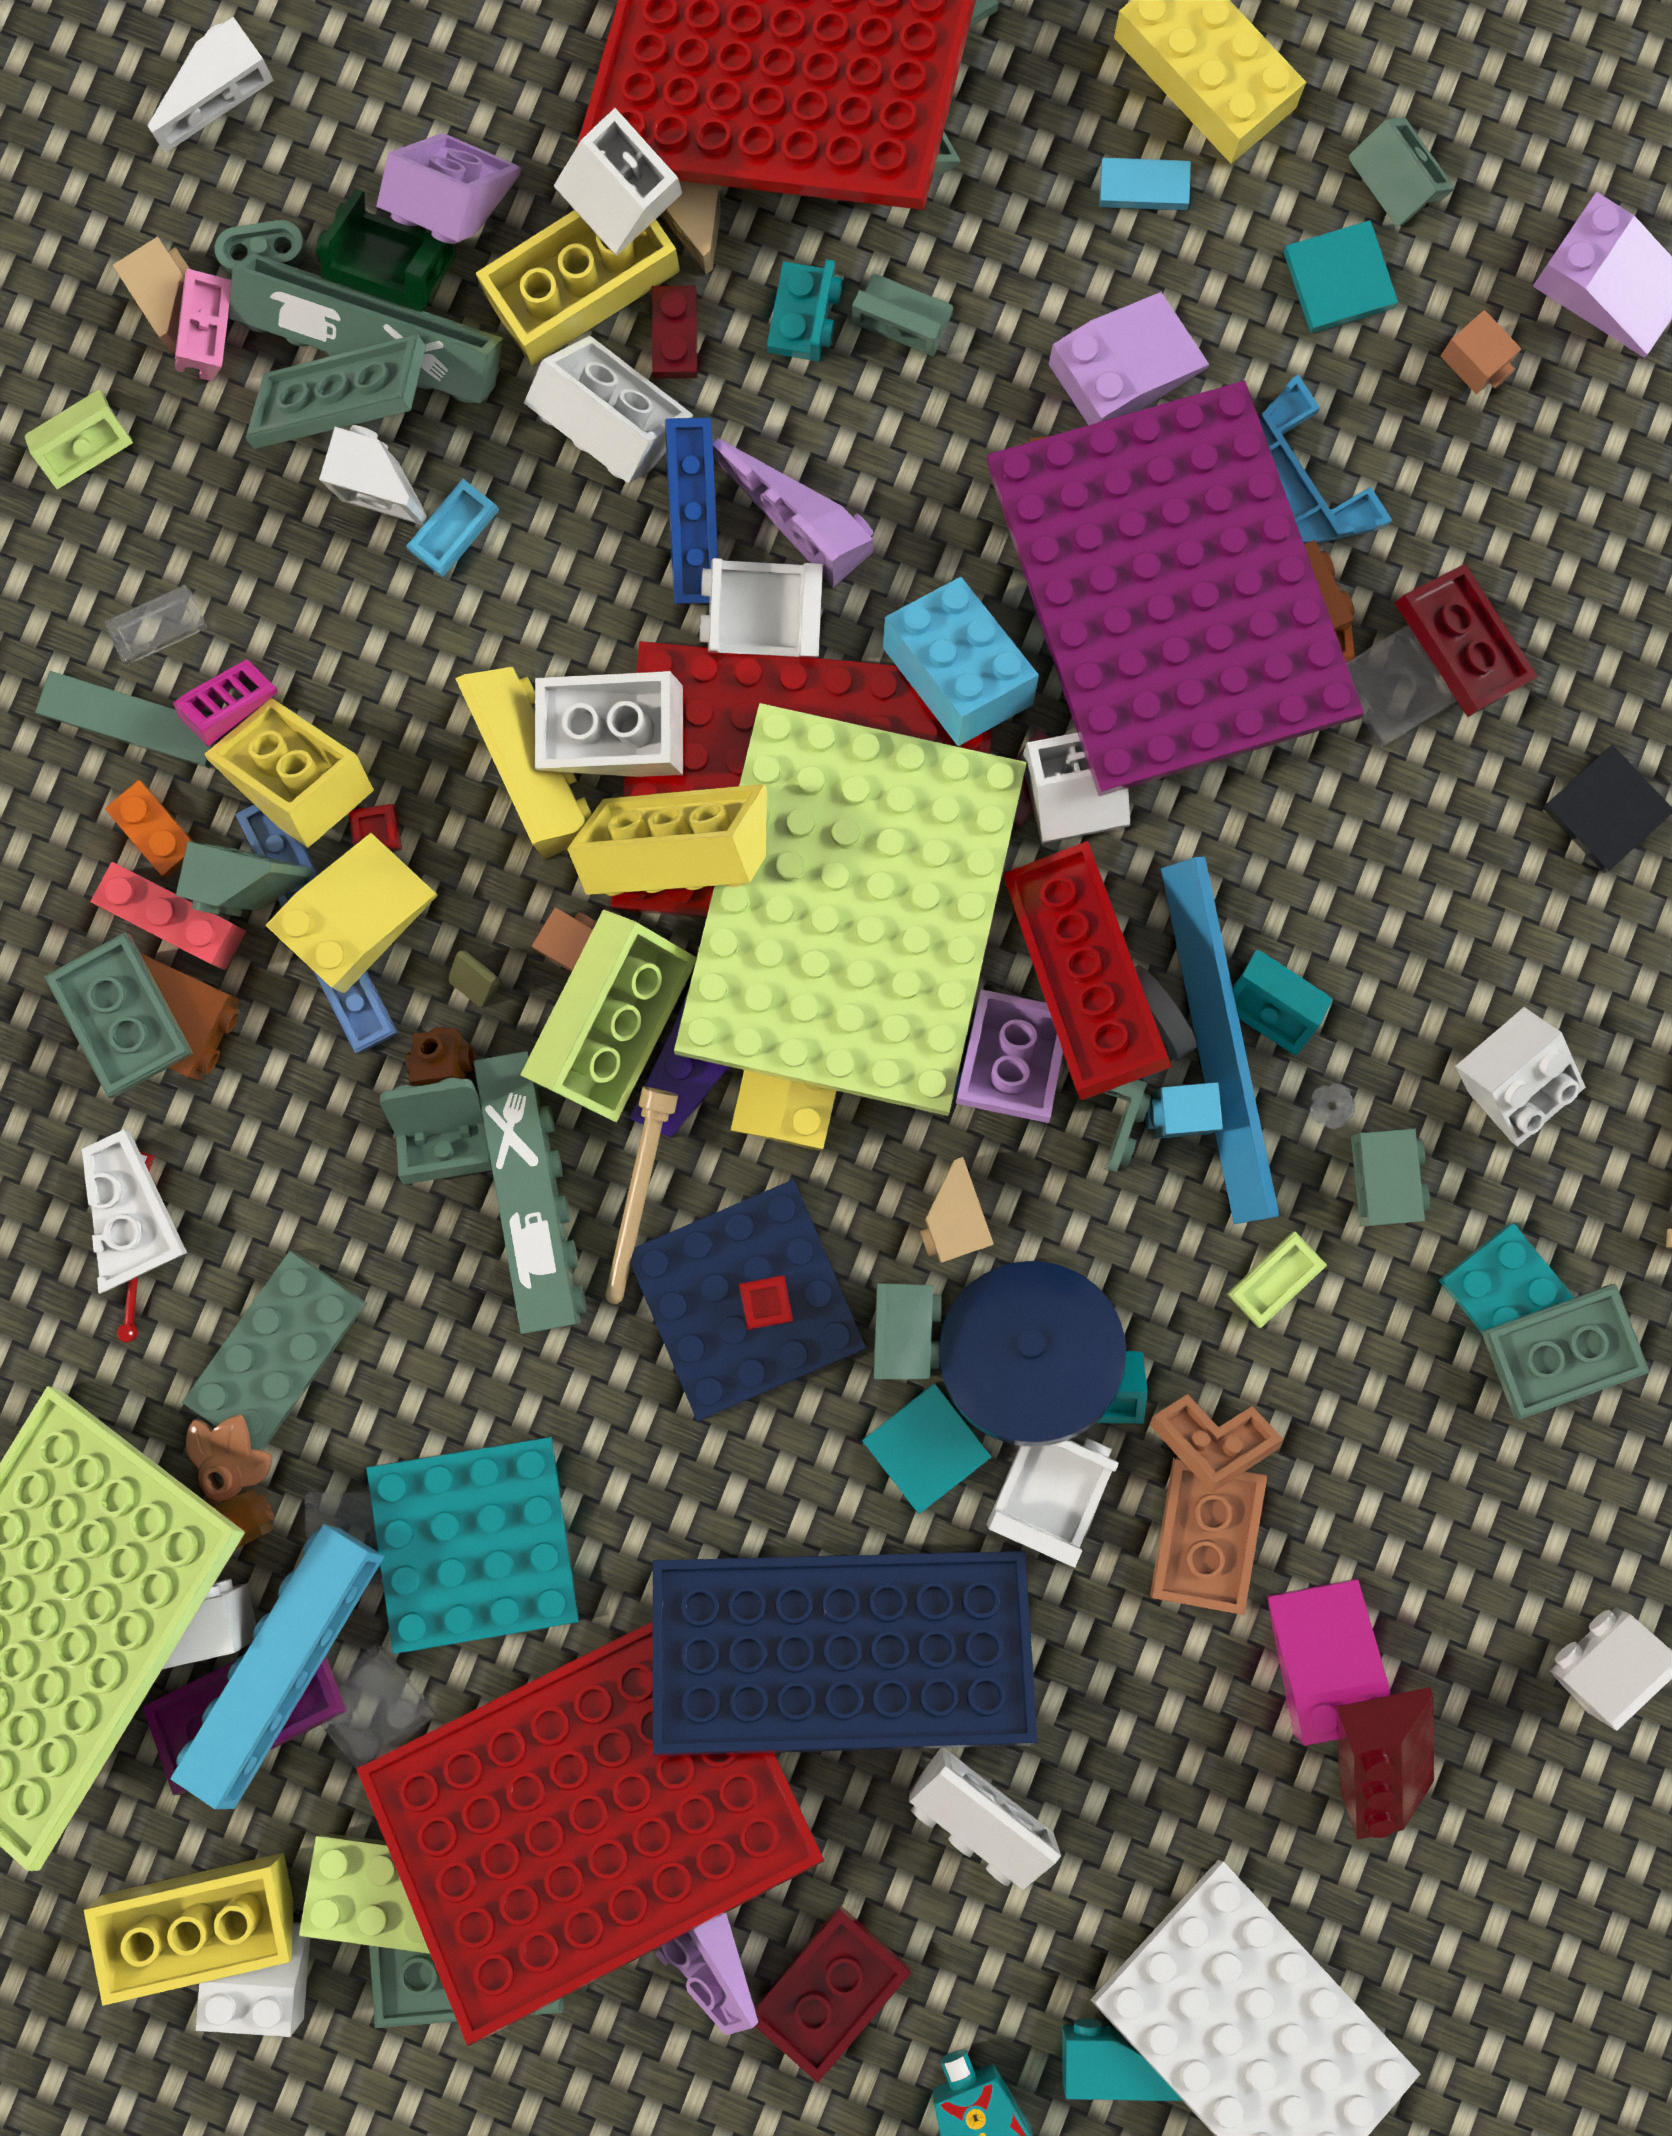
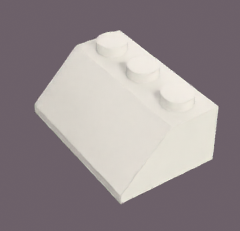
(604, 407)
(983, 1821)

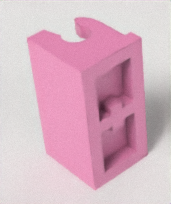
(202, 323)

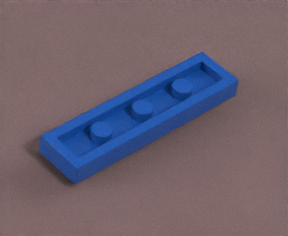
(690, 505)

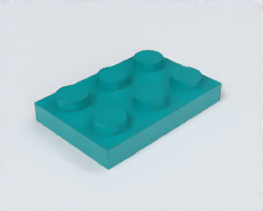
(1503, 1280)

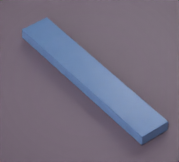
(361, 1007)

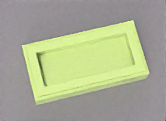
(1276, 1279)

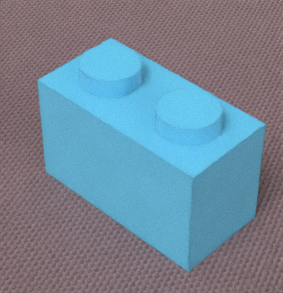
(1185, 1111)

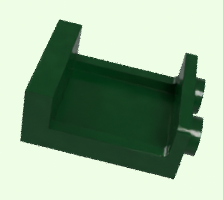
(382, 256)

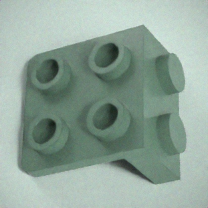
(1134, 1111)
(437, 1130)

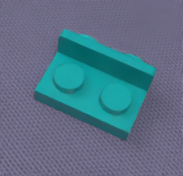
(802, 310)

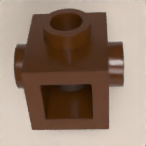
(439, 1056)

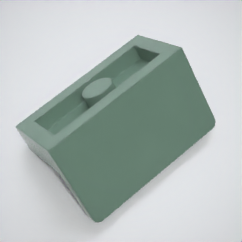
(1400, 170)
(901, 314)

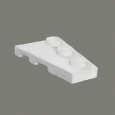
(127, 1212)

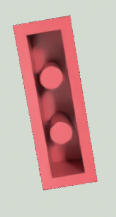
(168, 916)

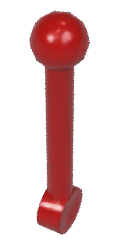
(128, 1331)

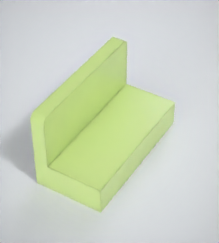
(77, 439)

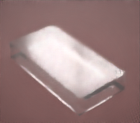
(155, 625)

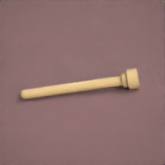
(656, 1108)

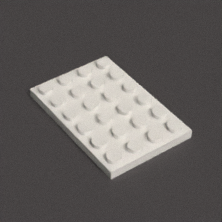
(1251, 2022)

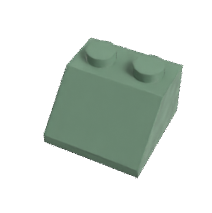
(233, 879)
(904, 1331)

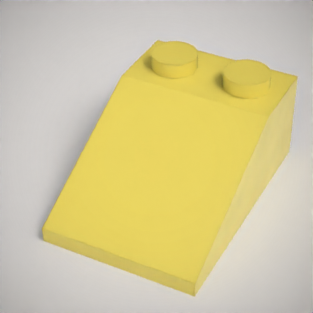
(291, 771)
(351, 912)

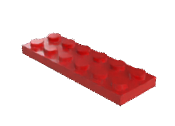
(1086, 971)

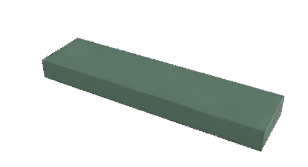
(120, 718)

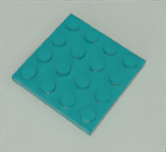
(472, 1544)

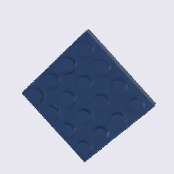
(698, 1305)

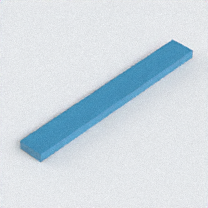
(1220, 1039)

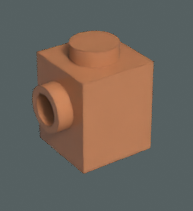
(1481, 353)
(564, 938)

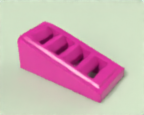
(222, 720)

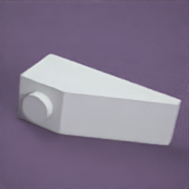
(213, 80)

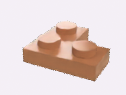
(1212, 1451)

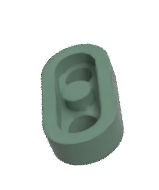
(262, 240)

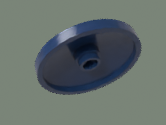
(1032, 1353)

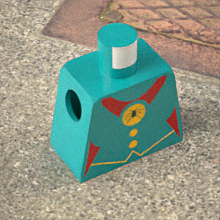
(976, 2101)

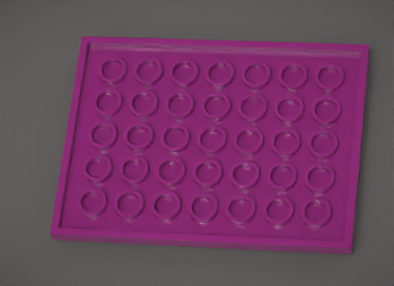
(1173, 588)

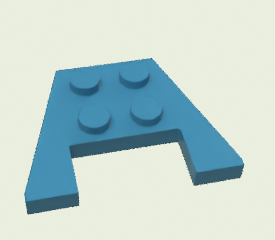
(1312, 515)

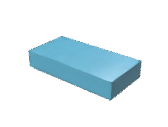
(1144, 184)
(452, 528)

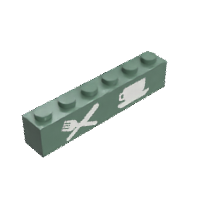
(342, 319)
(528, 1195)

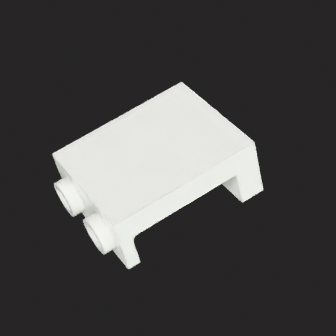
(762, 608)
(1052, 1496)

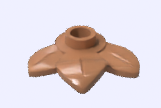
(228, 1453)

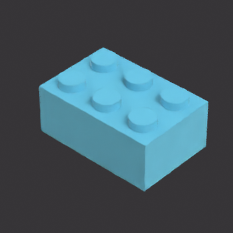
(959, 661)

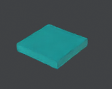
(1340, 277)
(926, 1448)

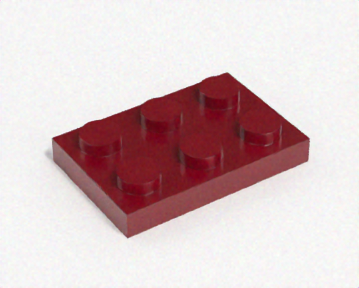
(1466, 639)
(829, 1993)

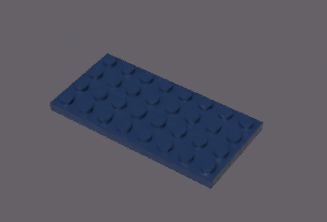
(842, 1653)

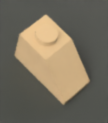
(696, 220)
(157, 285)
(955, 1218)

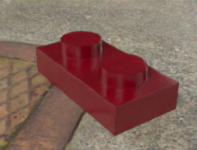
(674, 332)

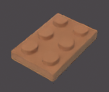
(1208, 1540)

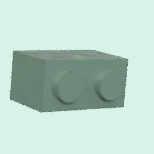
(1389, 1177)

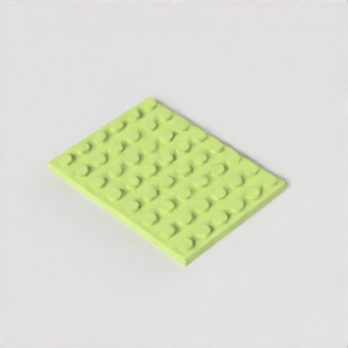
(865, 919)
(94, 1595)

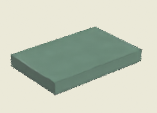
(118, 1015)
(1565, 1351)

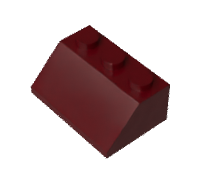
(1385, 1760)

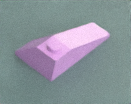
(808, 519)
(713, 1974)

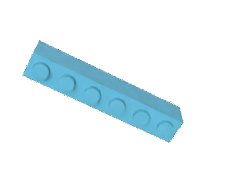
(276, 1667)

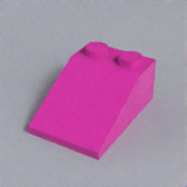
(1325, 1655)

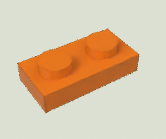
(150, 828)

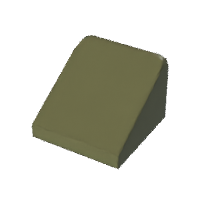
(473, 979)

